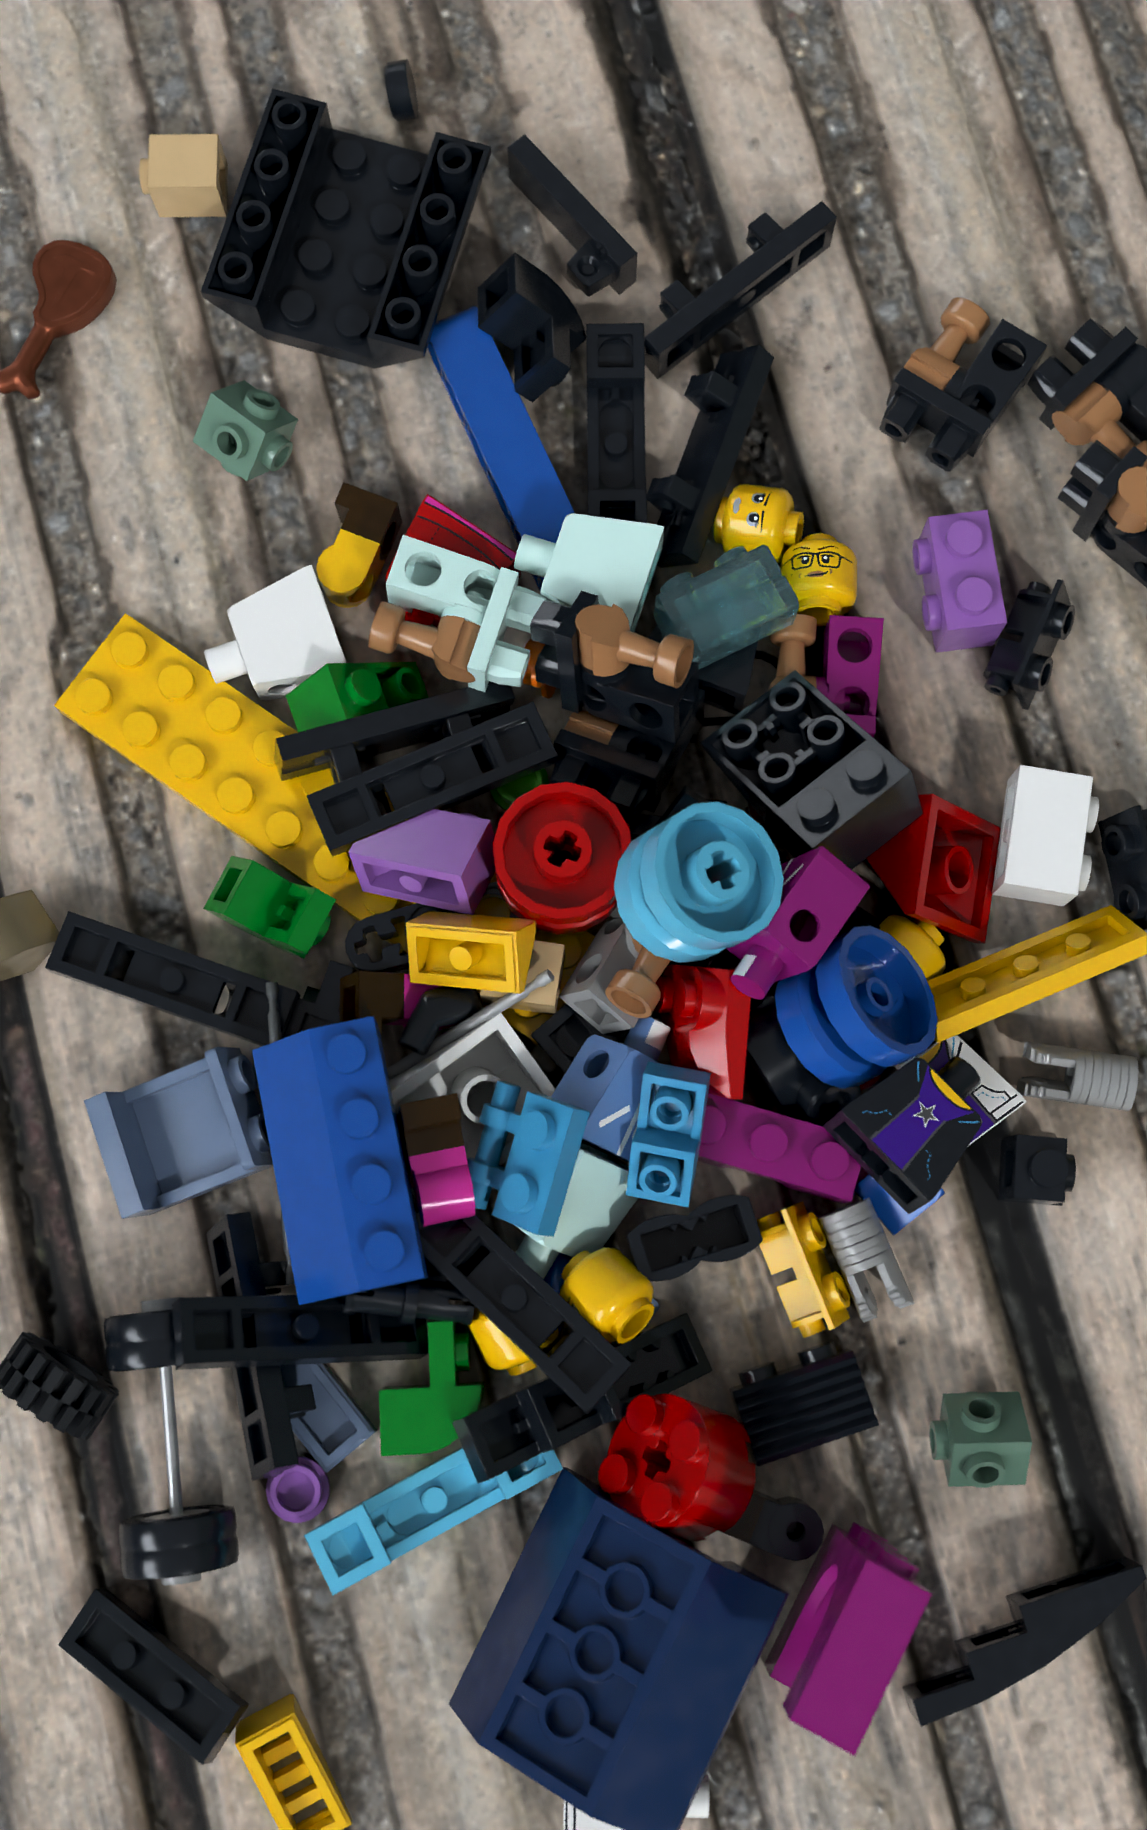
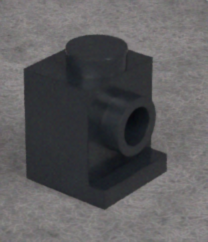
(1035, 1170)

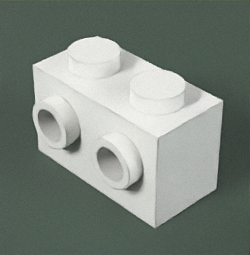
(1045, 836)

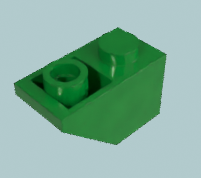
(353, 690)

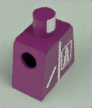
(813, 908)

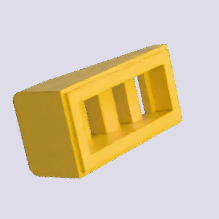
(269, 1724)

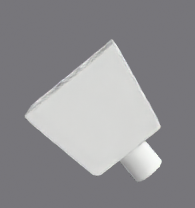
(279, 636)

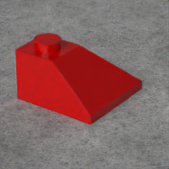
(942, 868)

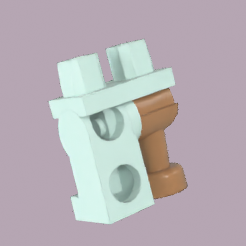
(474, 610)

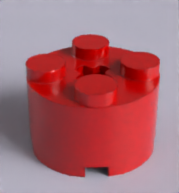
(679, 1466)

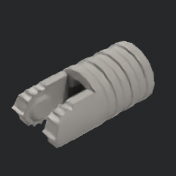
(1089, 1078)
(859, 1245)

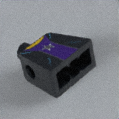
(911, 1128)

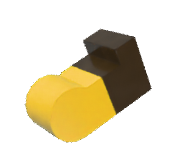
(361, 548)

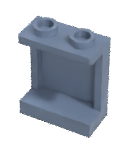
(181, 1133)

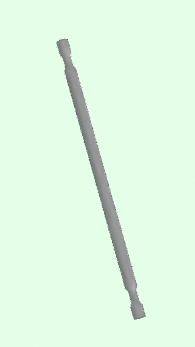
(471, 1023)

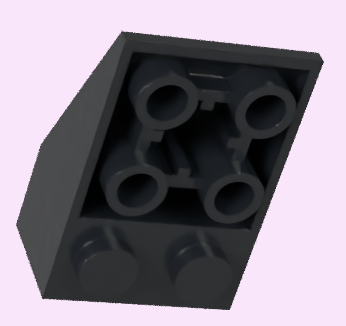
(815, 773)

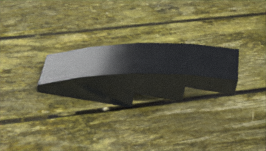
(546, 1418)
(1044, 1626)

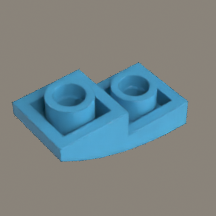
(668, 1134)

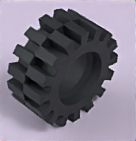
(56, 1386)

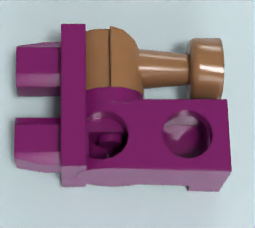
(849, 661)

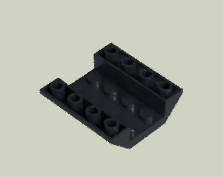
(343, 236)

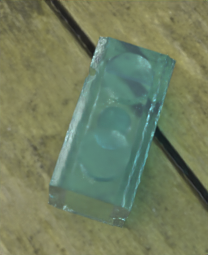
(727, 605)

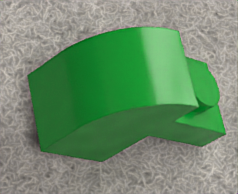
(271, 906)
(421, 1416)

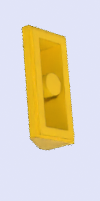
(470, 951)

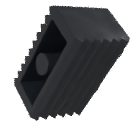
(803, 1403)

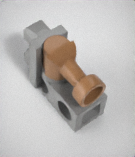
(615, 980)

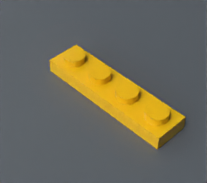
(1034, 969)

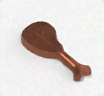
(73, 292)

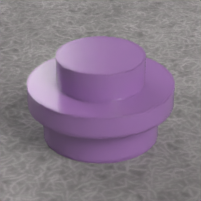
(299, 1491)

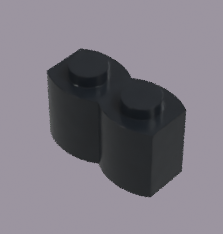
(710, 1233)

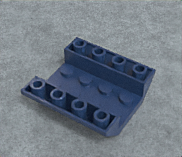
(614, 1660)

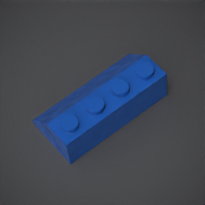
(339, 1161)

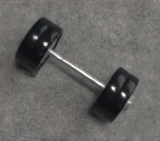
(179, 1540)

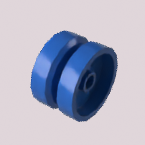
(857, 1009)

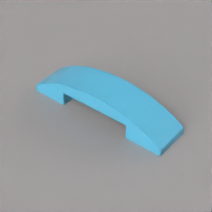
(414, 1513)

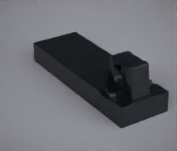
(602, 252)
(153, 1675)

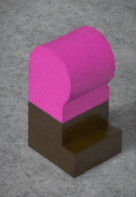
(381, 995)
(436, 1158)

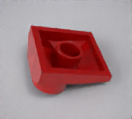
(706, 1024)

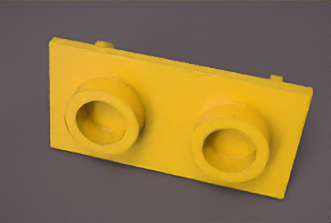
(817, 1290)

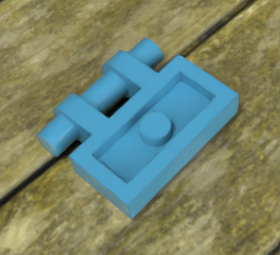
(539, 1160)

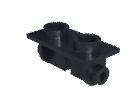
(1041, 622)
(1126, 858)

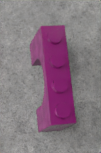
(846, 1634)

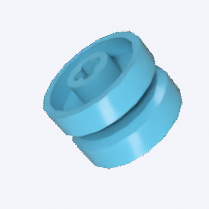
(699, 882)

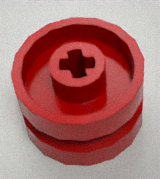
(551, 823)

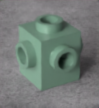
(246, 430)
(982, 1439)

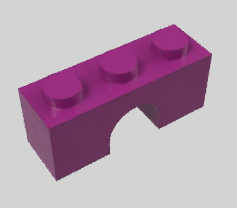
(777, 1148)

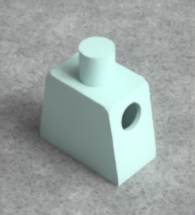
(595, 557)
(590, 1212)

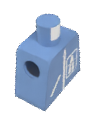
(609, 1084)

